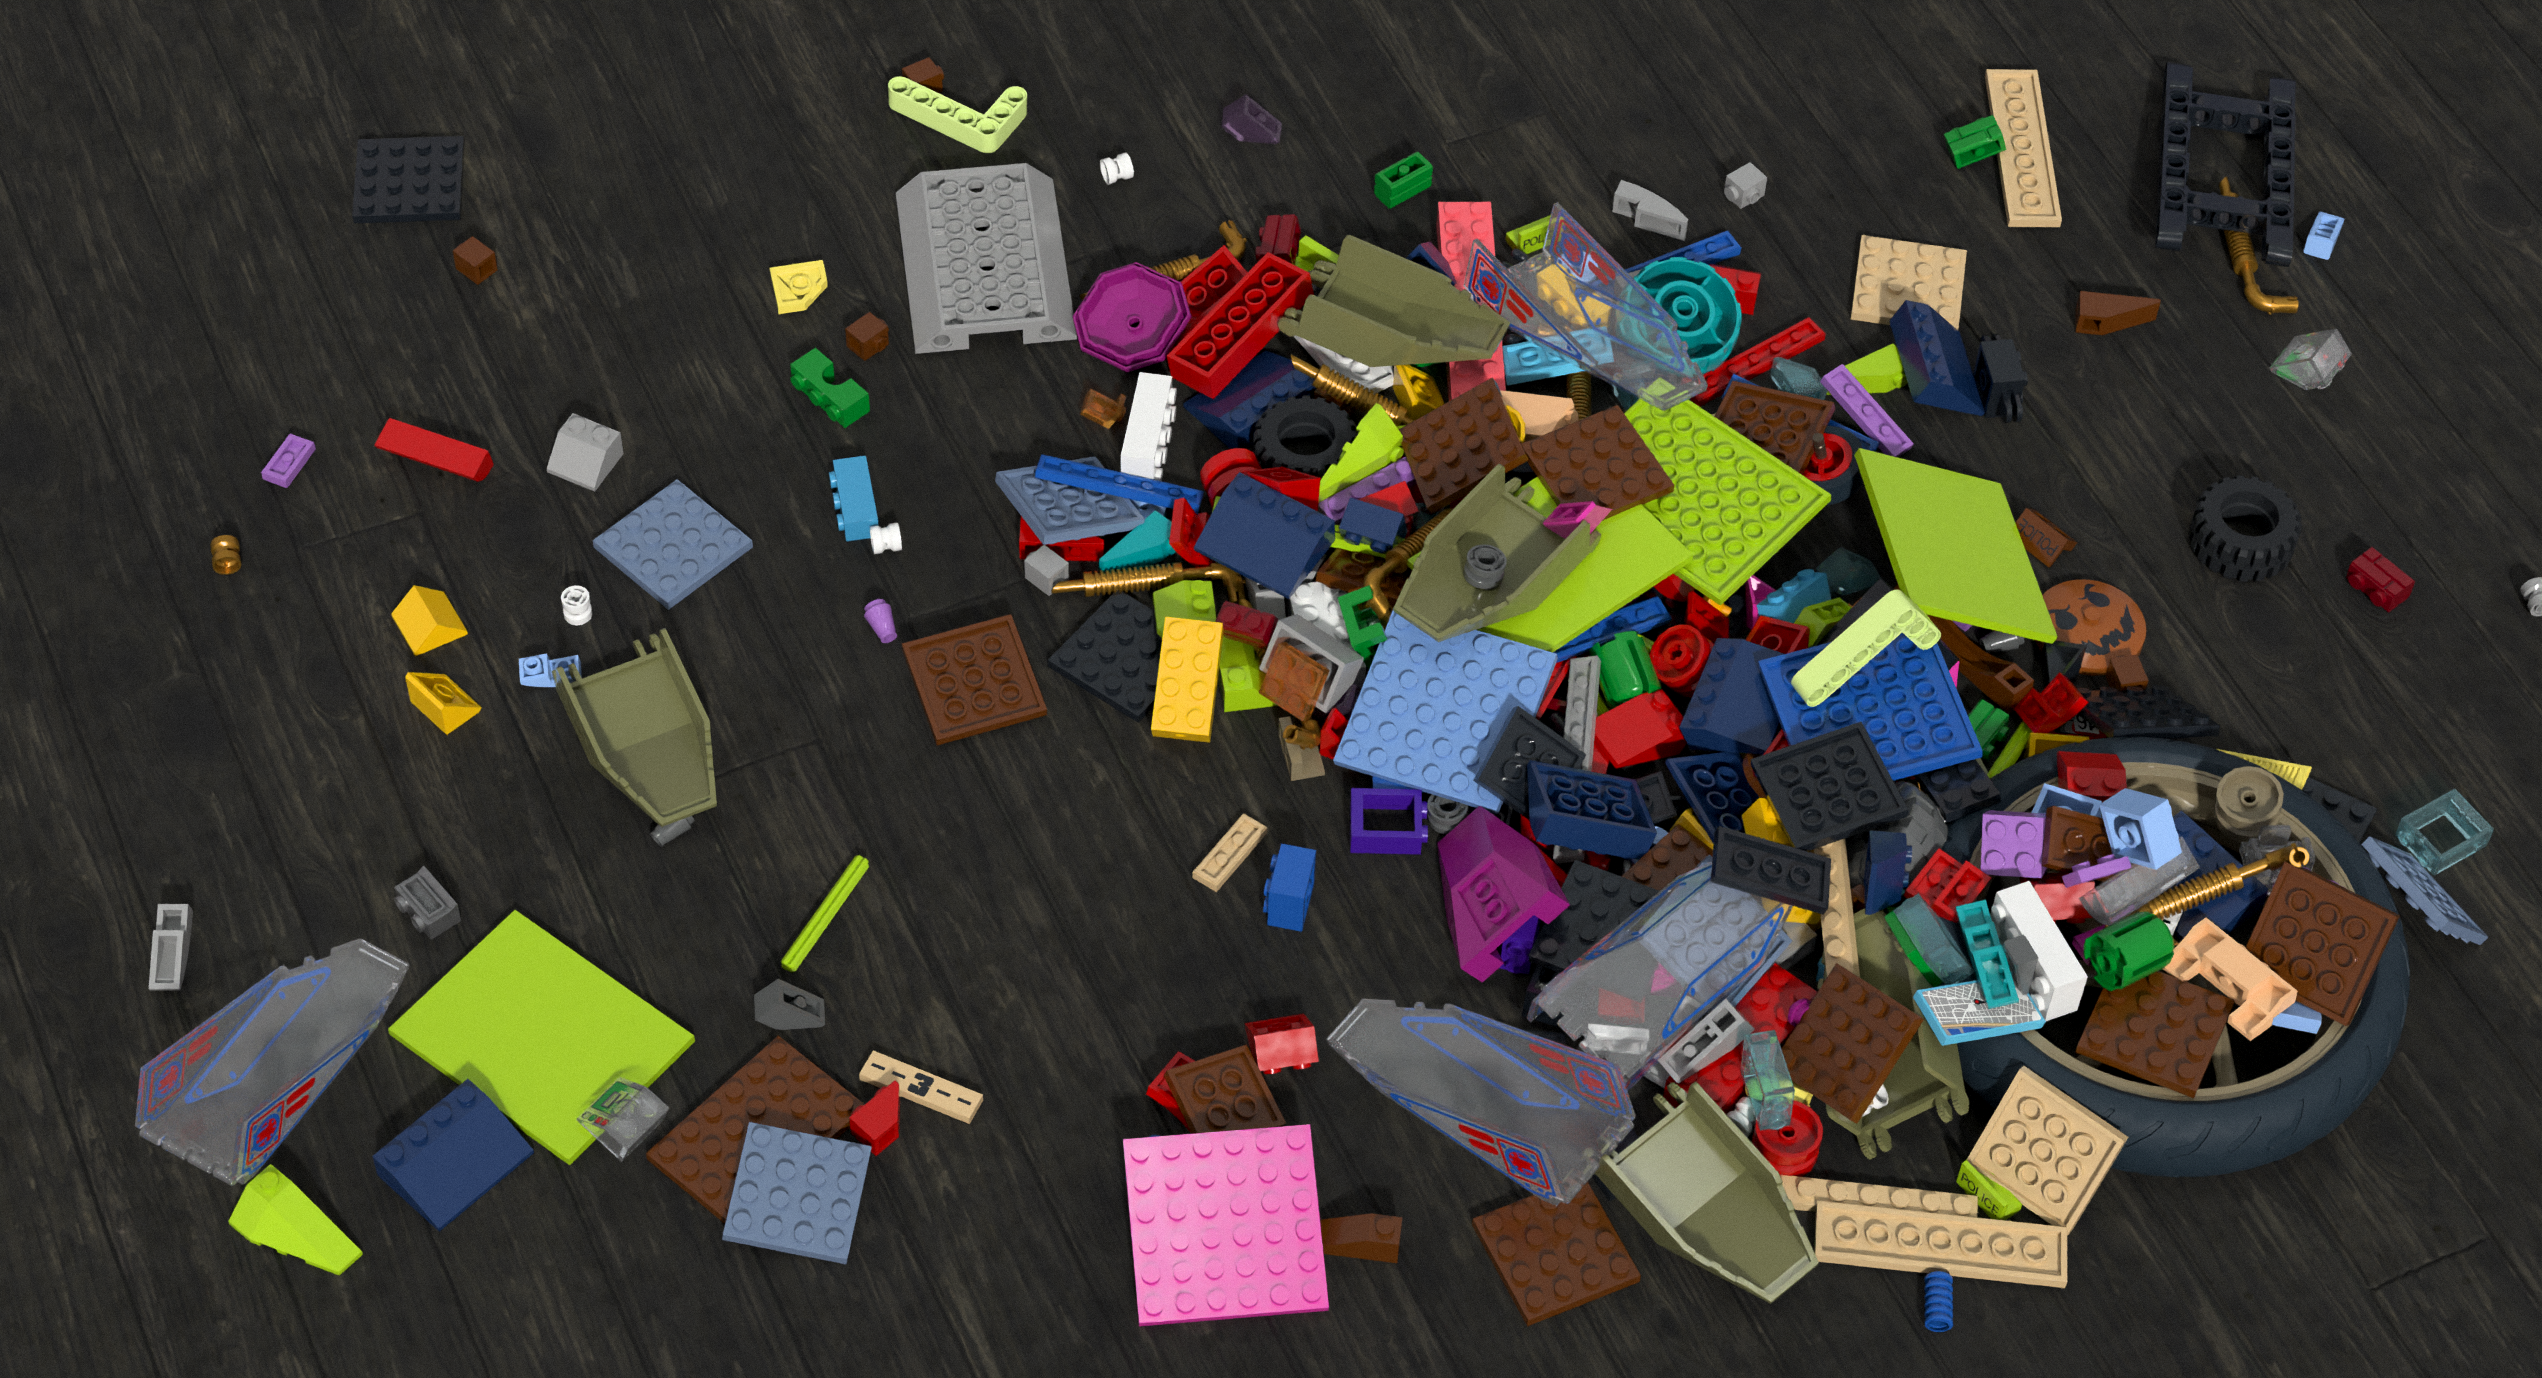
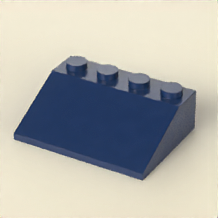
(1934, 359)
(1249, 394)
(1265, 535)
(1732, 702)
(1714, 789)
(1588, 811)
(2228, 910)
(452, 1155)

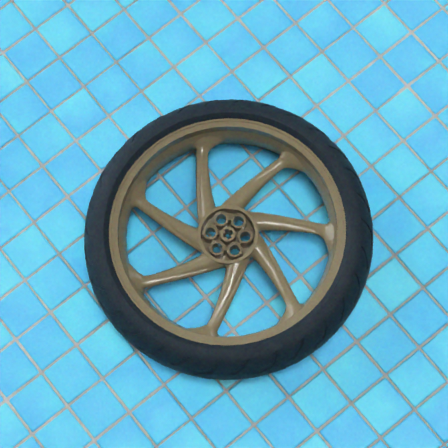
(2231, 1123)

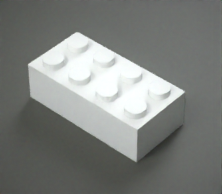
(1149, 427)
(1321, 608)
(2058, 974)

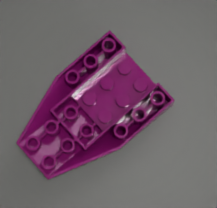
(1492, 888)

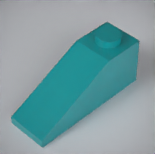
(1142, 546)

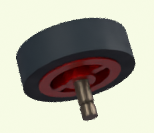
(1834, 463)

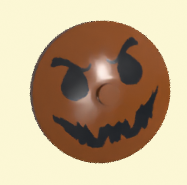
(2095, 617)

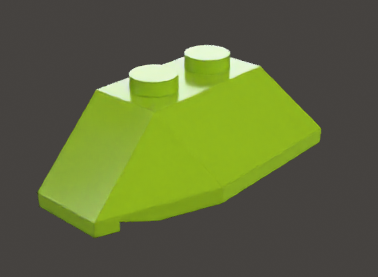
(1184, 600)

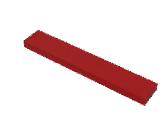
(1760, 358)

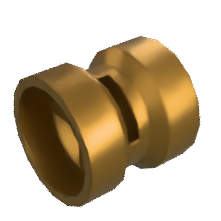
(225, 554)

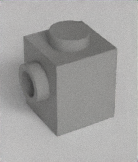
(1745, 185)
(1046, 569)

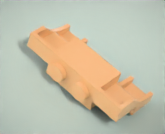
(2236, 974)

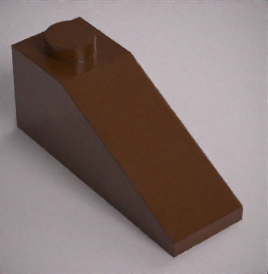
(1362, 1237)

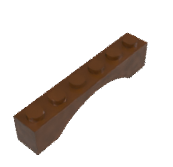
(1998, 679)

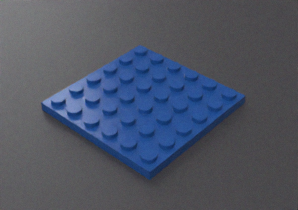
(1898, 696)

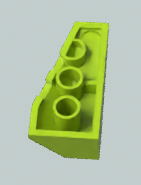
(1372, 450)
(1241, 677)
(284, 1218)

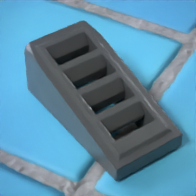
(2021, 961)

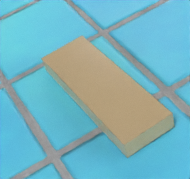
(1229, 852)

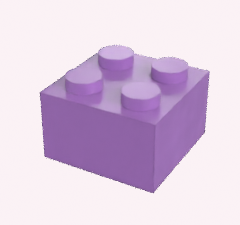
(2013, 844)

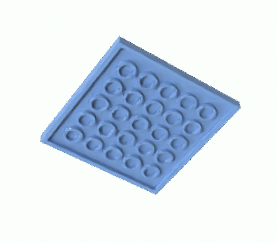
(1439, 708)

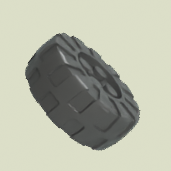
(1923, 829)

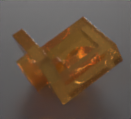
(1103, 409)

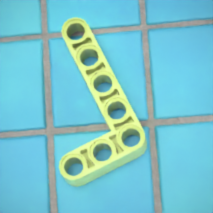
(977, 130)
(1861, 643)

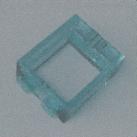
(2461, 815)
(1933, 940)
(1767, 1080)

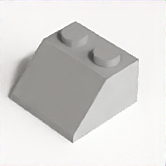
(585, 452)

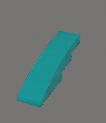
(1987, 954)

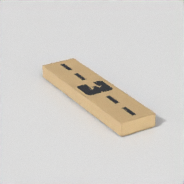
(922, 1087)

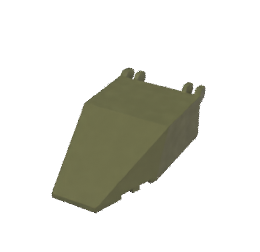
(1392, 312)
(1538, 560)
(645, 730)
(1926, 1070)
(1711, 1197)

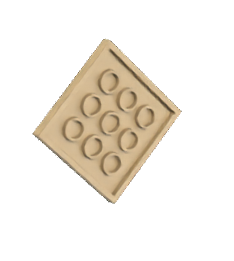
(1911, 271)
(2046, 1149)

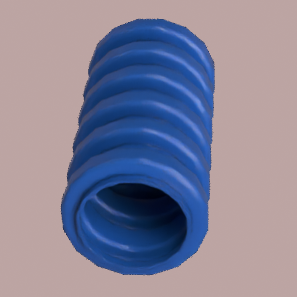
(1938, 1301)

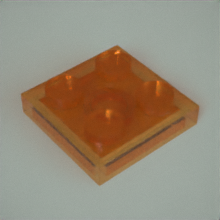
(1294, 681)

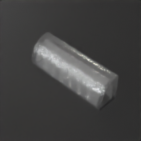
(2136, 887)

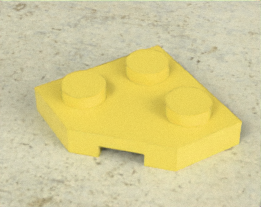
(798, 285)

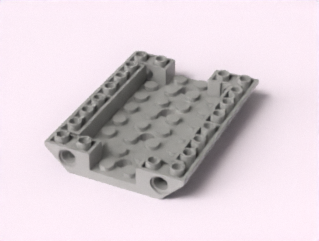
(947, 253)

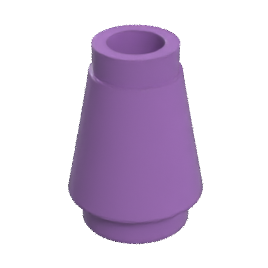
(881, 620)

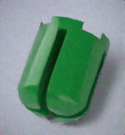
(1625, 668)
(2129, 950)

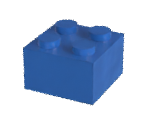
(1290, 887)

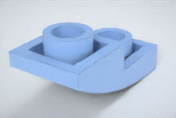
(538, 669)

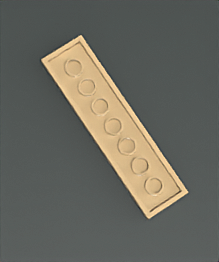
(2027, 162)
(1941, 1243)

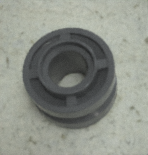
(1484, 566)
(1445, 813)

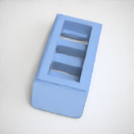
(2322, 237)

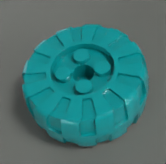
(1700, 305)

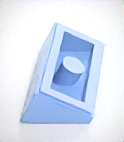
(2299, 1018)

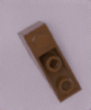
(2110, 312)

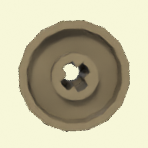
(2247, 801)

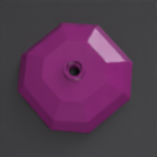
(1126, 298)

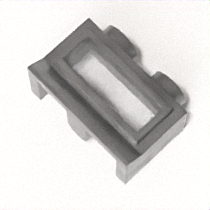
(427, 903)

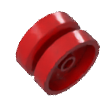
(1223, 468)
(1681, 658)
(1794, 1147)

